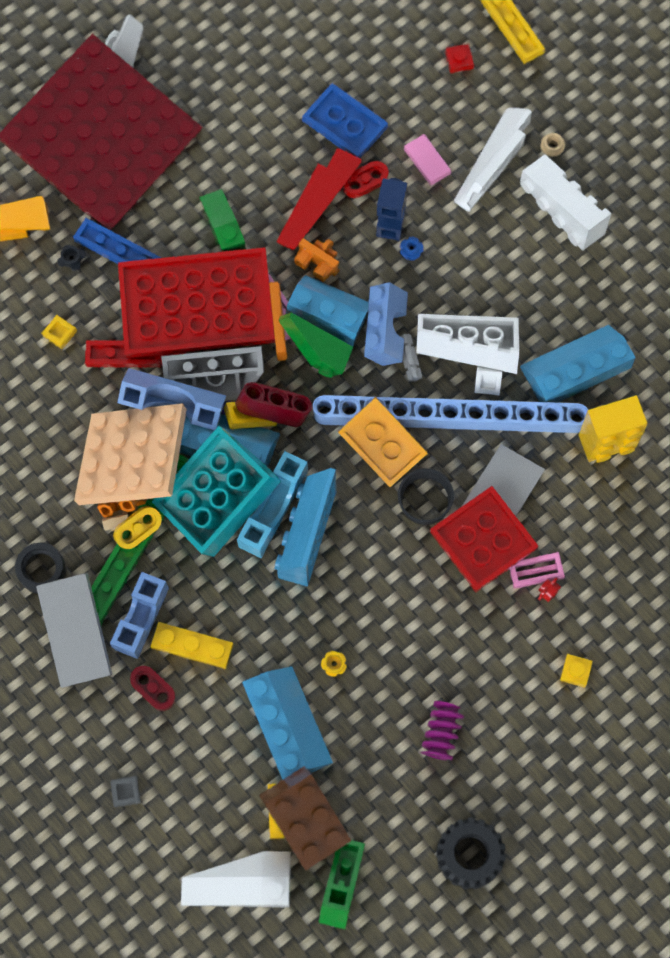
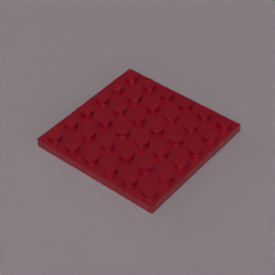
(100, 132)

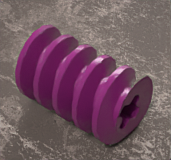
(442, 730)

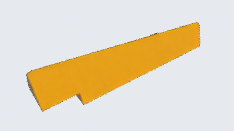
(23, 216)

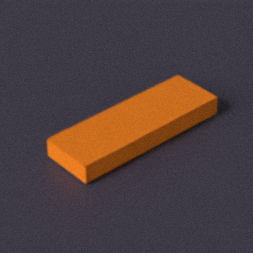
(278, 329)

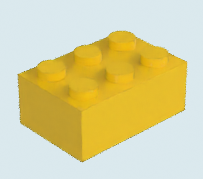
(612, 429)

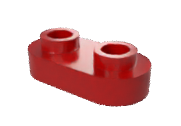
(364, 179)

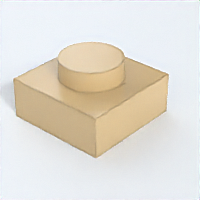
(114, 520)

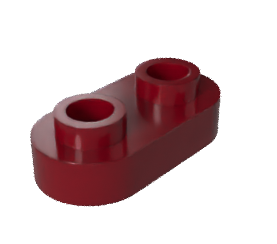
(153, 689)

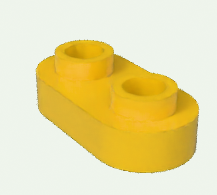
(138, 529)

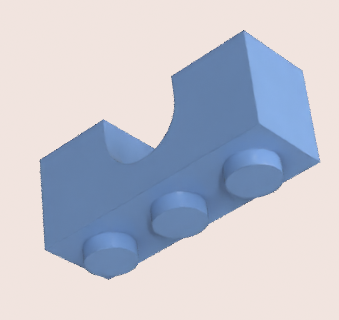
(382, 341)
(145, 605)

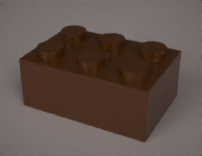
(305, 818)

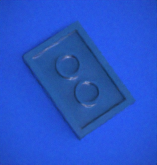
(344, 121)

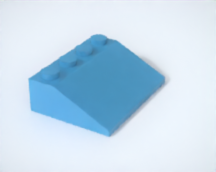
(308, 527)

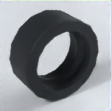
(32, 550)

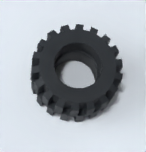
(487, 836)

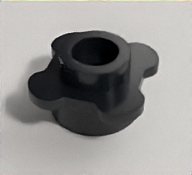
(66, 253)

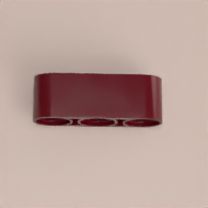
(273, 404)

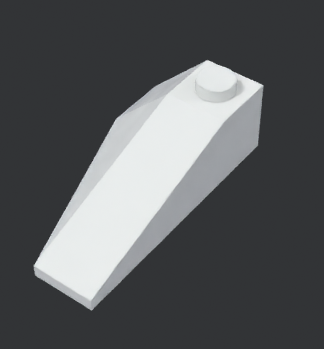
(246, 882)

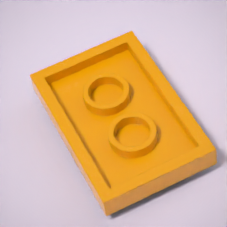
(382, 442)

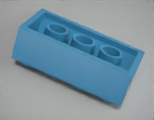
(578, 365)
(257, 440)
(287, 721)

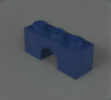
(391, 208)

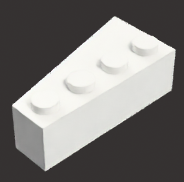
(565, 202)
(470, 340)

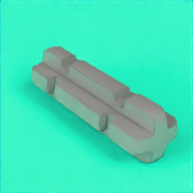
(410, 359)

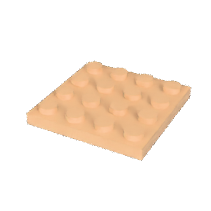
(131, 454)

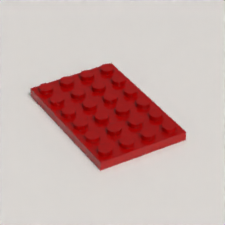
(195, 302)

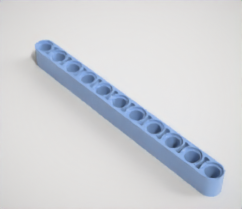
(462, 408)

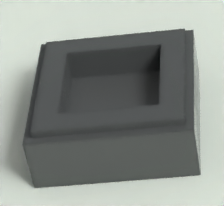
(125, 791)

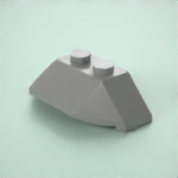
(216, 371)

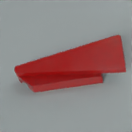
(317, 195)

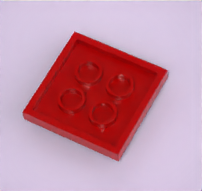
(484, 539)

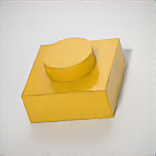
(576, 670)

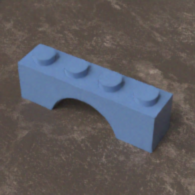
(147, 390)

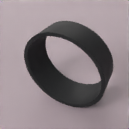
(428, 474)

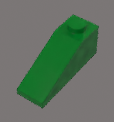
(222, 222)
(318, 347)
(341, 885)

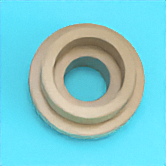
(552, 138)

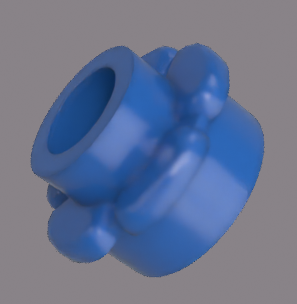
(411, 254)

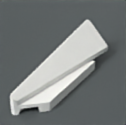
(496, 155)

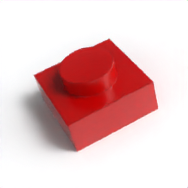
(459, 58)

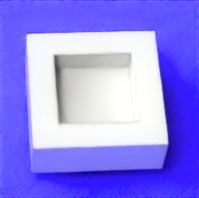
(488, 381)

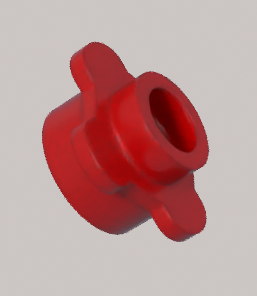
(549, 589)

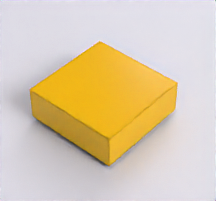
(59, 332)

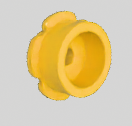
(330, 657)

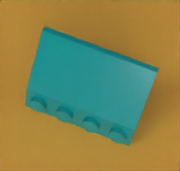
(217, 492)

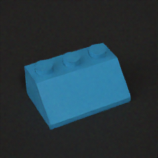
(329, 309)

